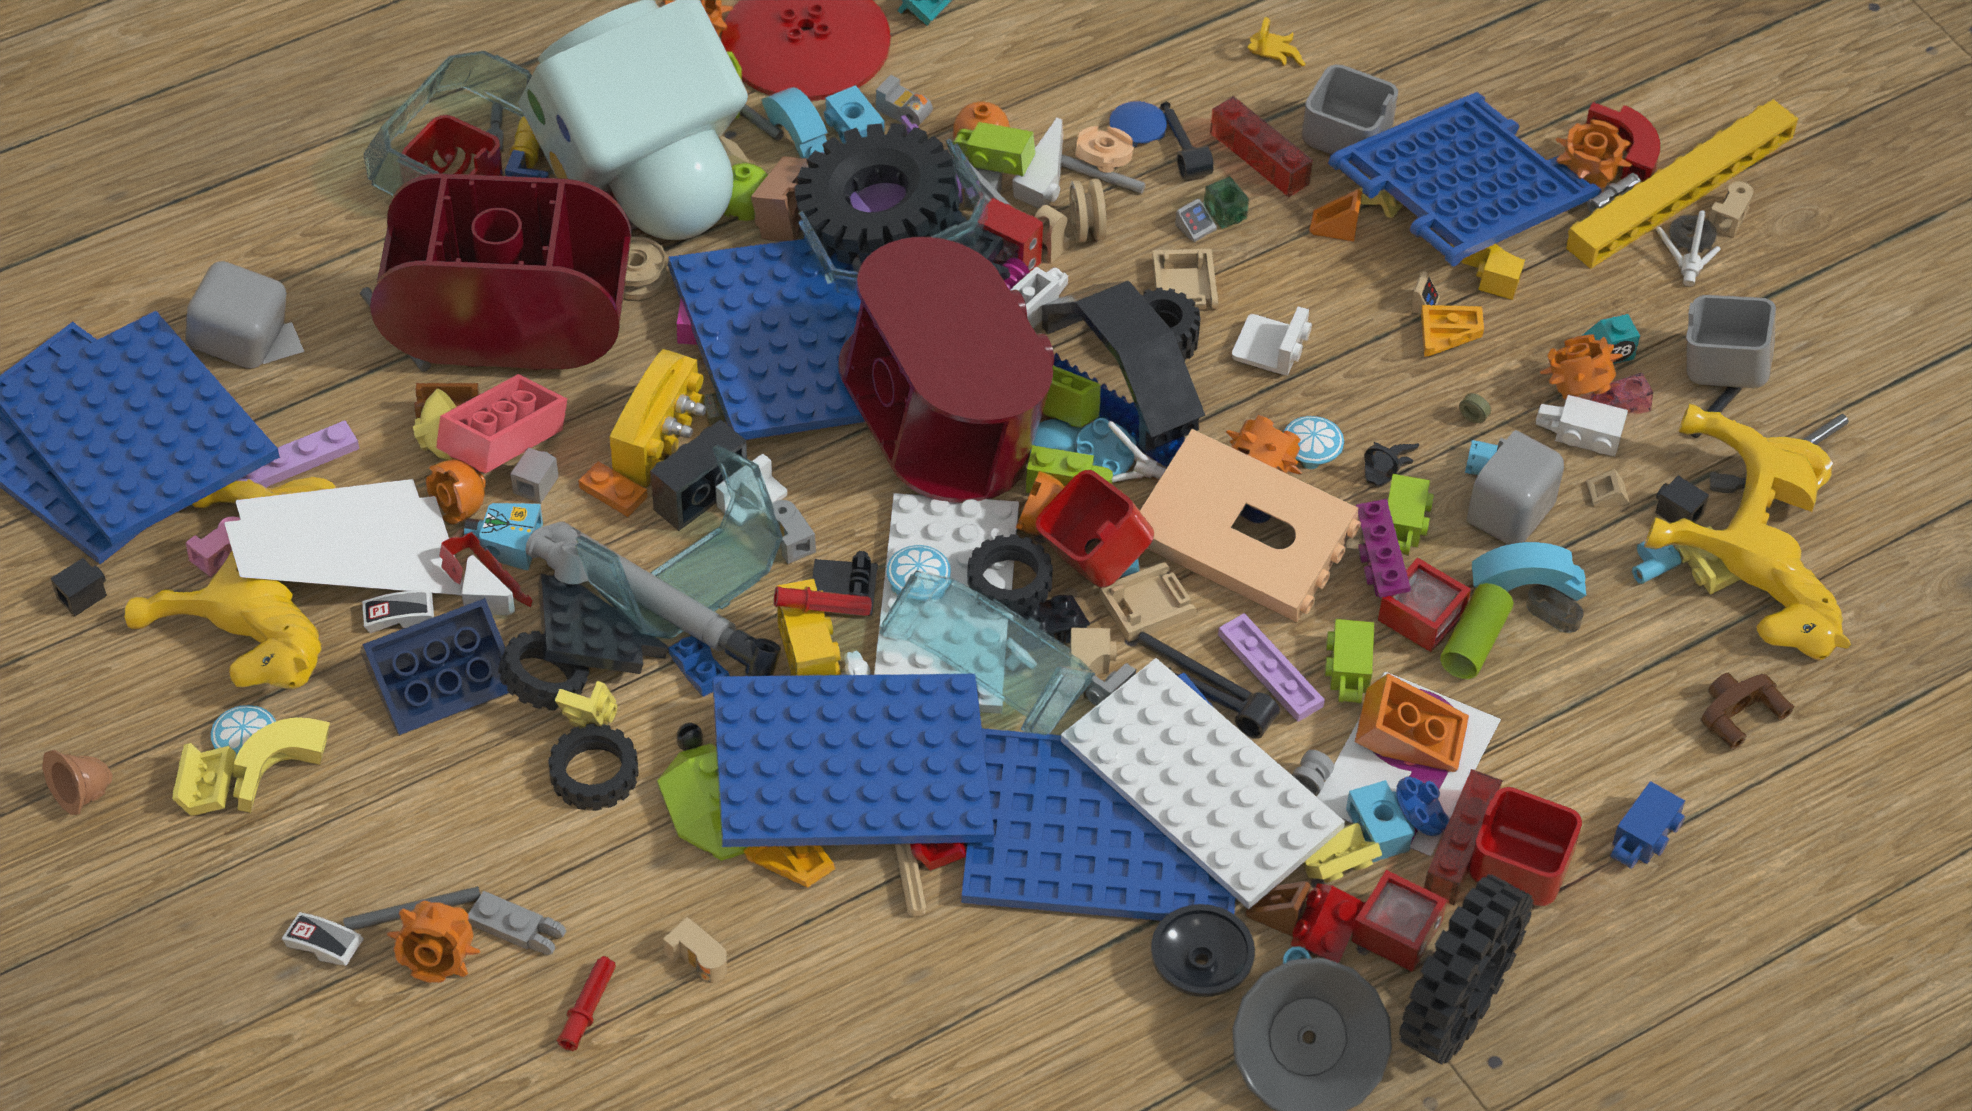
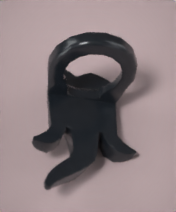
(1381, 467)

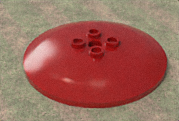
(840, 51)

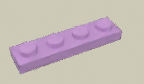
(306, 454)
(1271, 667)

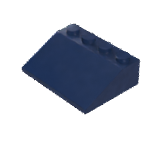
(437, 666)

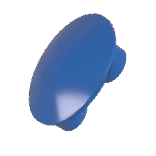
(1140, 121)
(1421, 805)

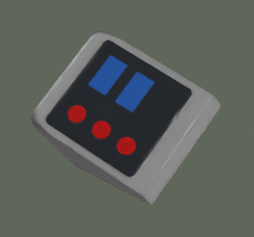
(1195, 220)

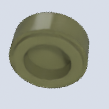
(1475, 408)

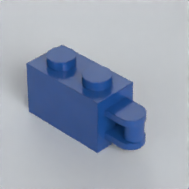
(1647, 826)

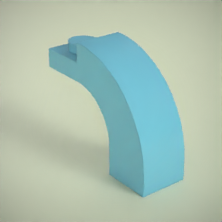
(799, 118)
(1530, 564)

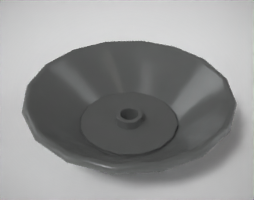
(1348, 1041)

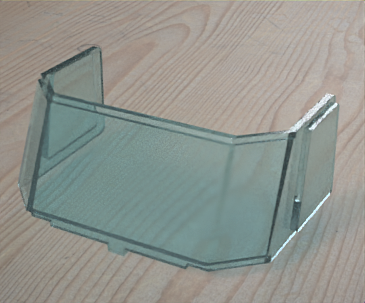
(476, 71)
(965, 233)
(711, 568)
(994, 643)

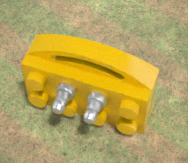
(656, 416)

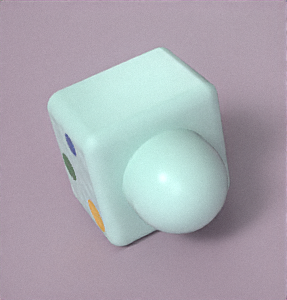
(641, 113)

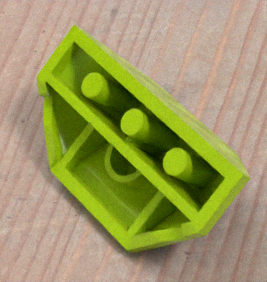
(693, 800)

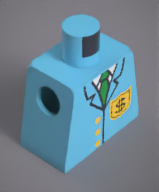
(507, 531)

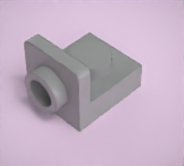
(1099, 690)

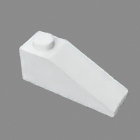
(1042, 178)

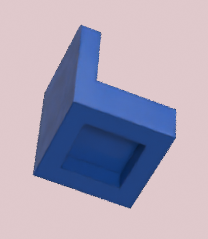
(517, 167)

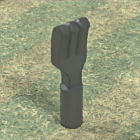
(496, 122)
(1726, 483)

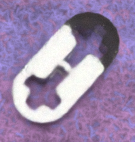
(1554, 608)

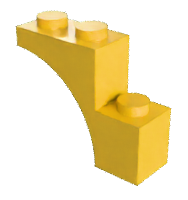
(1497, 269)

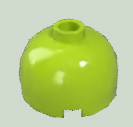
(746, 180)

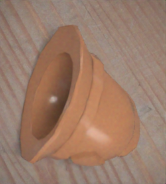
(75, 779)

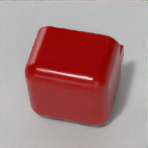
(1526, 843)

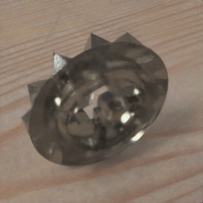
(1686, 225)

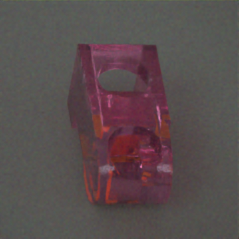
(1628, 393)

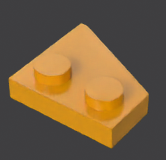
(1450, 326)
(798, 863)

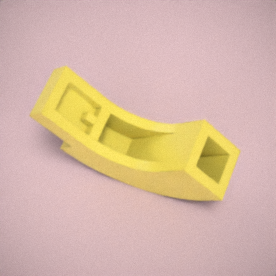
(279, 741)

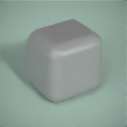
(1347, 109)
(235, 314)
(1730, 341)
(1515, 489)

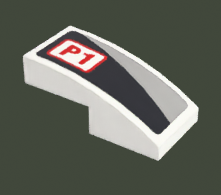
(399, 607)
(325, 938)

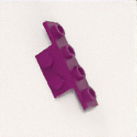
(1381, 550)

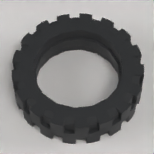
(1013, 549)
(526, 686)
(593, 795)

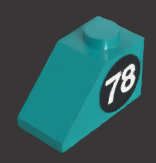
(1619, 332)

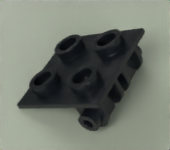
(847, 577)
(1059, 616)

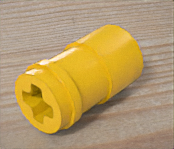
(527, 142)

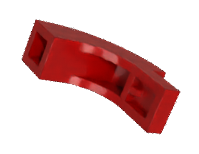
(1637, 130)

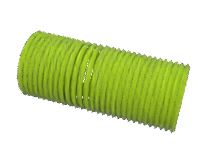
(1476, 631)

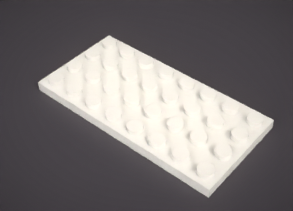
(955, 532)
(1202, 782)

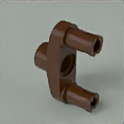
(1736, 696)

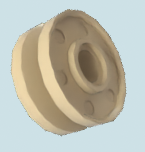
(1087, 210)
(645, 269)

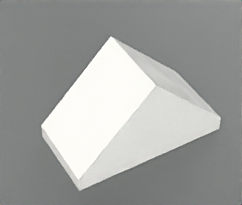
(482, 584)

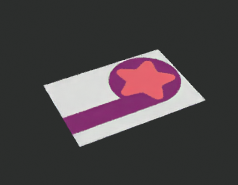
(1363, 767)

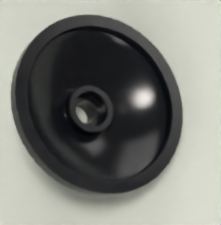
(1204, 935)

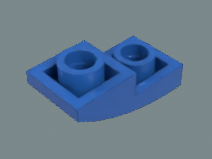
(697, 663)

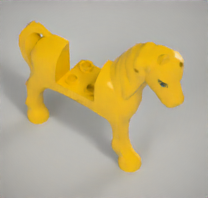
(1760, 553)
(247, 606)

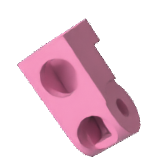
(212, 550)

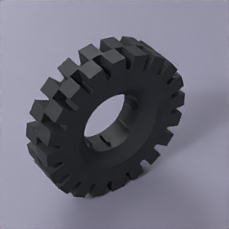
(878, 158)
(1465, 969)

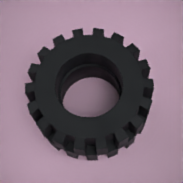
(1179, 315)

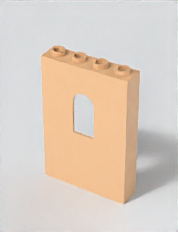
(1203, 498)

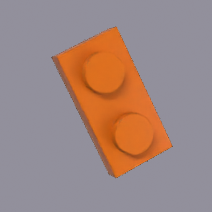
(613, 488)

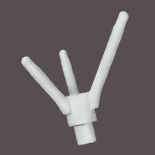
(1690, 263)
(1143, 466)

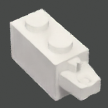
(1040, 288)
(1585, 424)

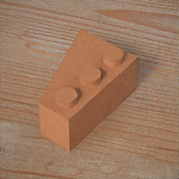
(776, 202)

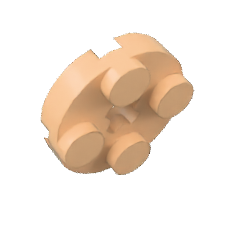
(1104, 148)

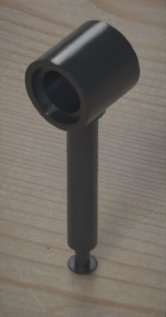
(1191, 161)
(1253, 714)

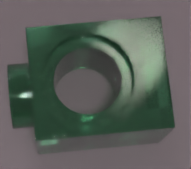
(1226, 202)

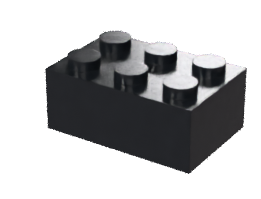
(688, 478)

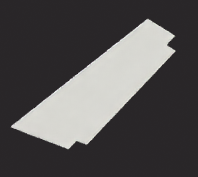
(345, 538)

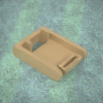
(1194, 282)
(1151, 601)

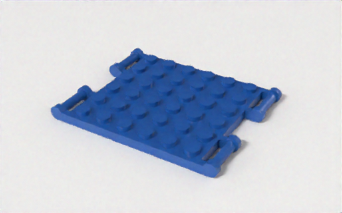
(1463, 176)

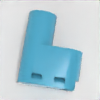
(1479, 455)
(1655, 562)

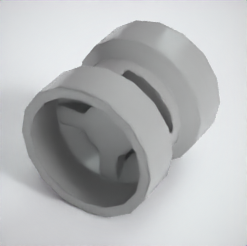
(1313, 770)

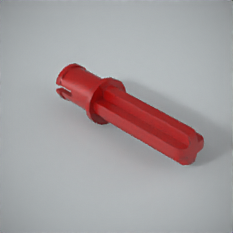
(822, 601)
(581, 1014)

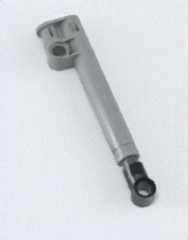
(557, 546)

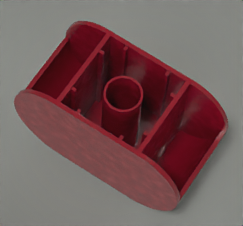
(502, 271)
(946, 369)

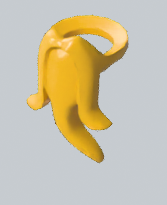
(1274, 45)

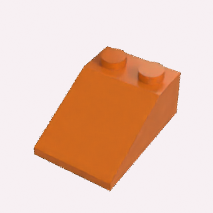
(1411, 725)

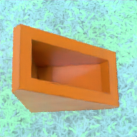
(1338, 217)

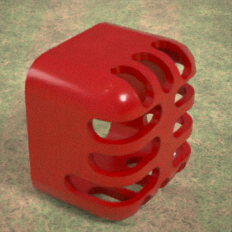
(446, 135)

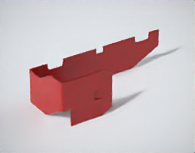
(454, 545)

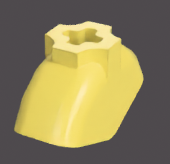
(427, 426)

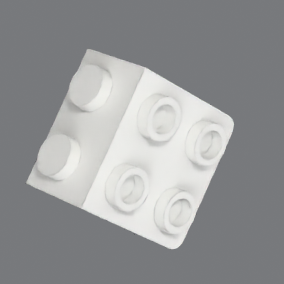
(1272, 343)

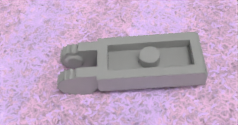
(514, 923)

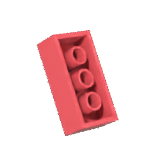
(501, 423)

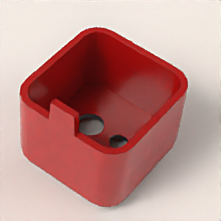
(1095, 511)

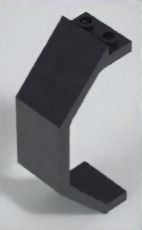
(1144, 351)

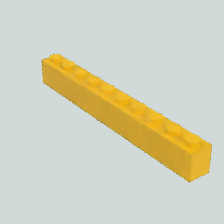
(1681, 183)

